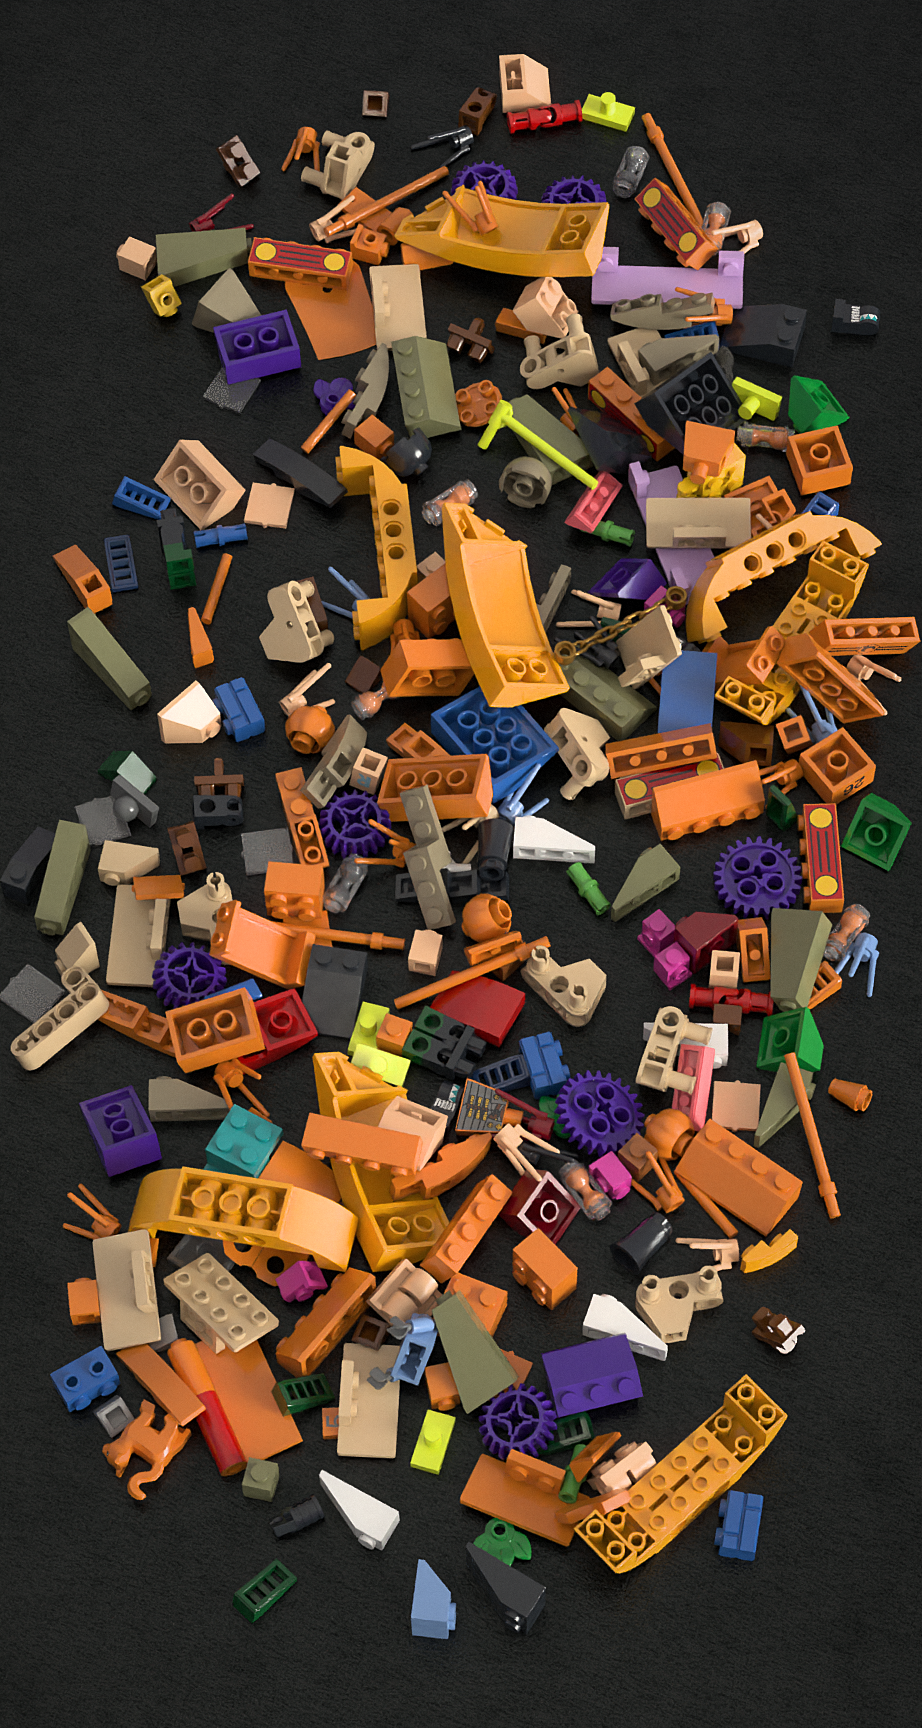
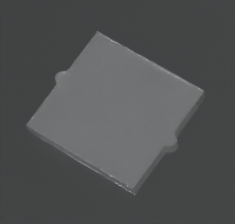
(230, 396)
(101, 821)
(264, 847)
(31, 994)

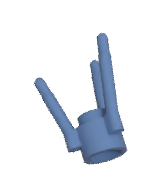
(352, 587)
(821, 728)
(513, 808)
(862, 950)

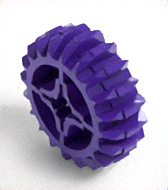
(493, 179)
(573, 191)
(353, 815)
(168, 979)
(518, 1401)

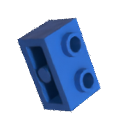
(85, 1379)

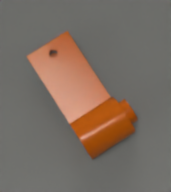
(381, 221)

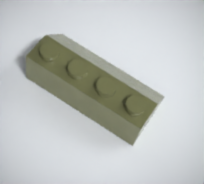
(426, 386)
(600, 696)

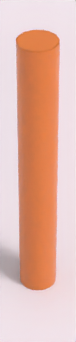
(328, 421)
(216, 588)
(711, 1209)

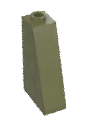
(200, 253)
(554, 433)
(108, 659)
(62, 877)
(796, 955)
(471, 1351)

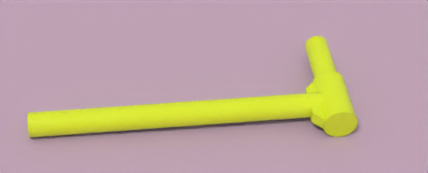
(503, 417)

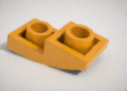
(762, 1255)

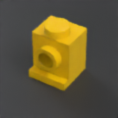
(156, 291)

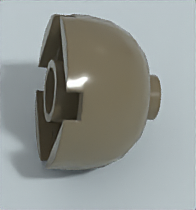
(526, 482)

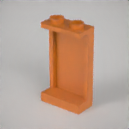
(746, 661)
(261, 946)

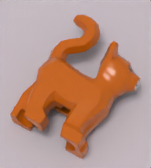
(148, 1443)

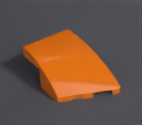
(765, 500)

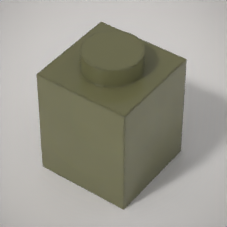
(260, 1479)

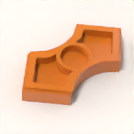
(602, 1503)

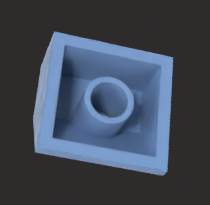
(432, 1606)

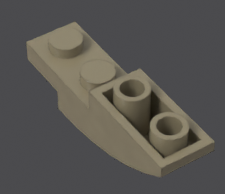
(653, 313)
(369, 390)
(337, 762)

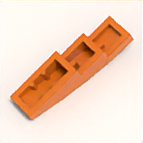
(138, 1023)
(161, 1382)

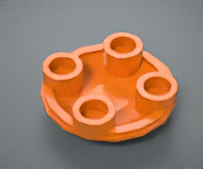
(477, 403)

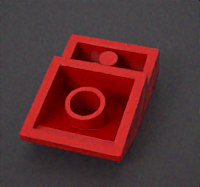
(482, 1005)
(283, 1027)

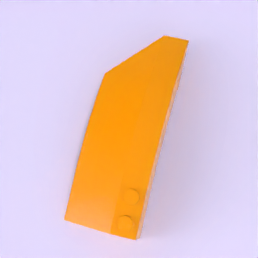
(529, 239)
(497, 611)
(385, 1227)

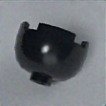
(409, 455)

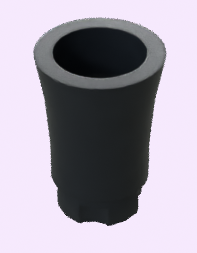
(493, 847)
(641, 1243)

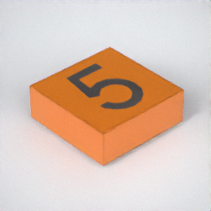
(330, 1423)

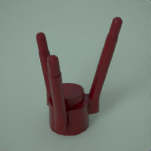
(204, 222)
(539, 1125)

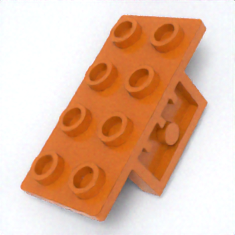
(520, 1493)

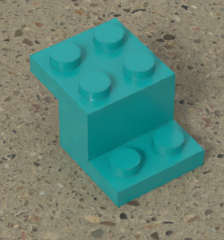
(242, 1144)

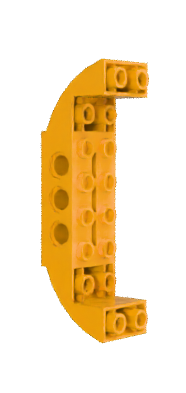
(393, 540)
(756, 558)
(825, 594)
(245, 1213)
(686, 1479)

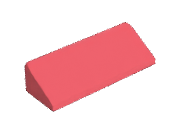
(594, 503)
(695, 1062)

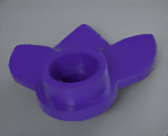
(331, 393)

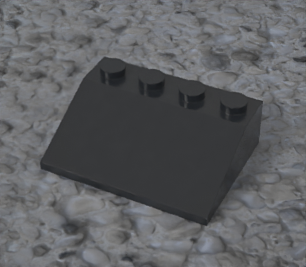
(695, 395)

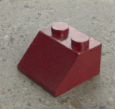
(704, 933)
(539, 1206)

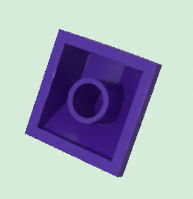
(629, 580)

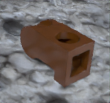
(477, 109)

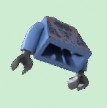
(416, 1346)

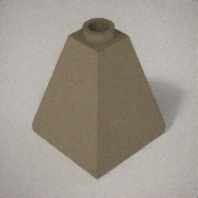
(224, 304)

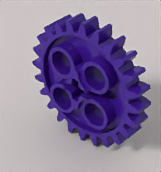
(751, 857)
(598, 1112)

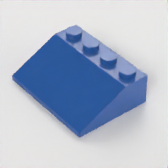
(503, 733)

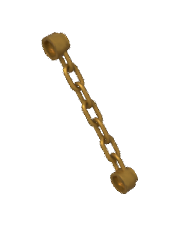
(569, 649)

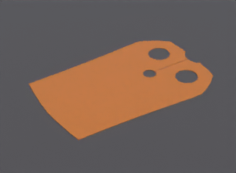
(336, 320)
(296, 1168)

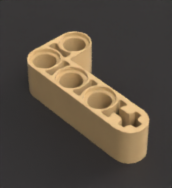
(63, 1021)

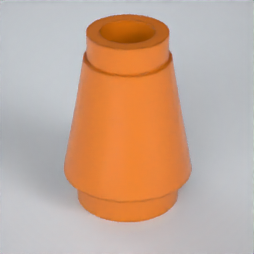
(851, 1094)

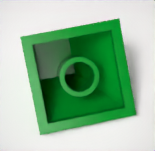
(813, 405)
(877, 831)
(790, 1033)

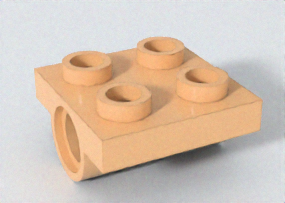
(404, 1293)
(631, 1463)

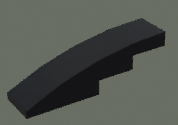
(300, 472)
(459, 886)

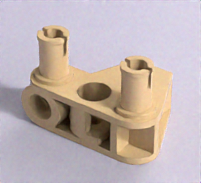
(342, 165)
(573, 366)
(287, 635)
(580, 749)
(200, 908)
(578, 985)
(662, 1047)
(669, 1316)

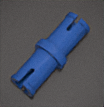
(220, 535)

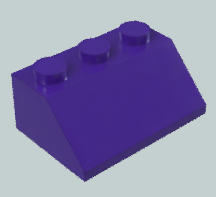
(257, 347)
(591, 1375)

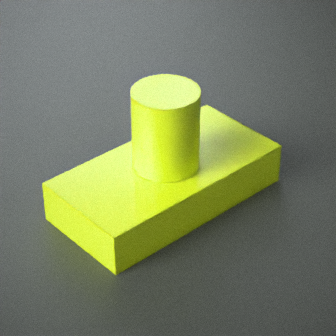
(607, 111)
(756, 400)
(367, 1026)
(388, 1065)
(433, 1442)

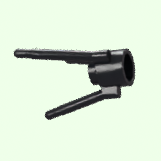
(458, 138)
(603, 654)
(533, 1152)

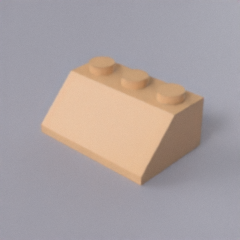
(198, 483)

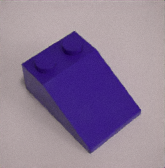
(121, 1130)

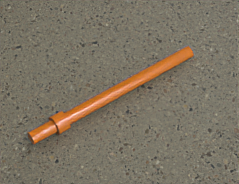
(656, 137)
(348, 220)
(375, 940)
(521, 951)
(826, 1188)

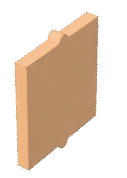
(269, 505)
(736, 1105)

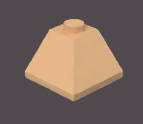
(189, 717)

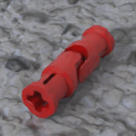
(542, 116)
(743, 997)

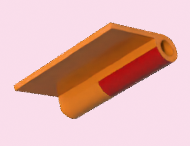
(238, 1400)

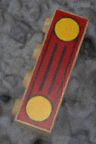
(635, 791)

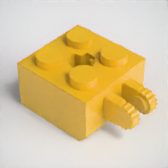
(716, 487)

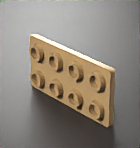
(397, 303)
(625, 349)
(697, 522)
(648, 648)
(136, 938)
(126, 1290)
(218, 1305)
(366, 1414)

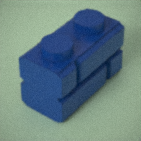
(239, 710)
(543, 1064)
(740, 1525)

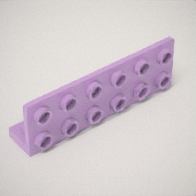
(631, 282)
(680, 565)

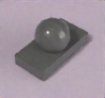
(132, 803)

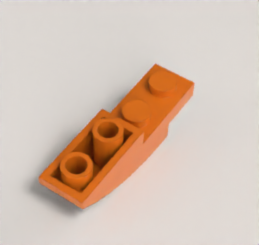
(414, 744)
(301, 819)
(452, 1166)

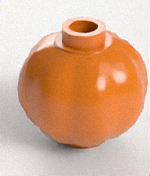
(309, 726)
(486, 917)
(669, 1133)

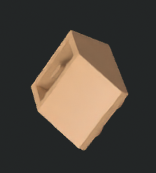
(523, 83)
(545, 308)
(416, 1120)

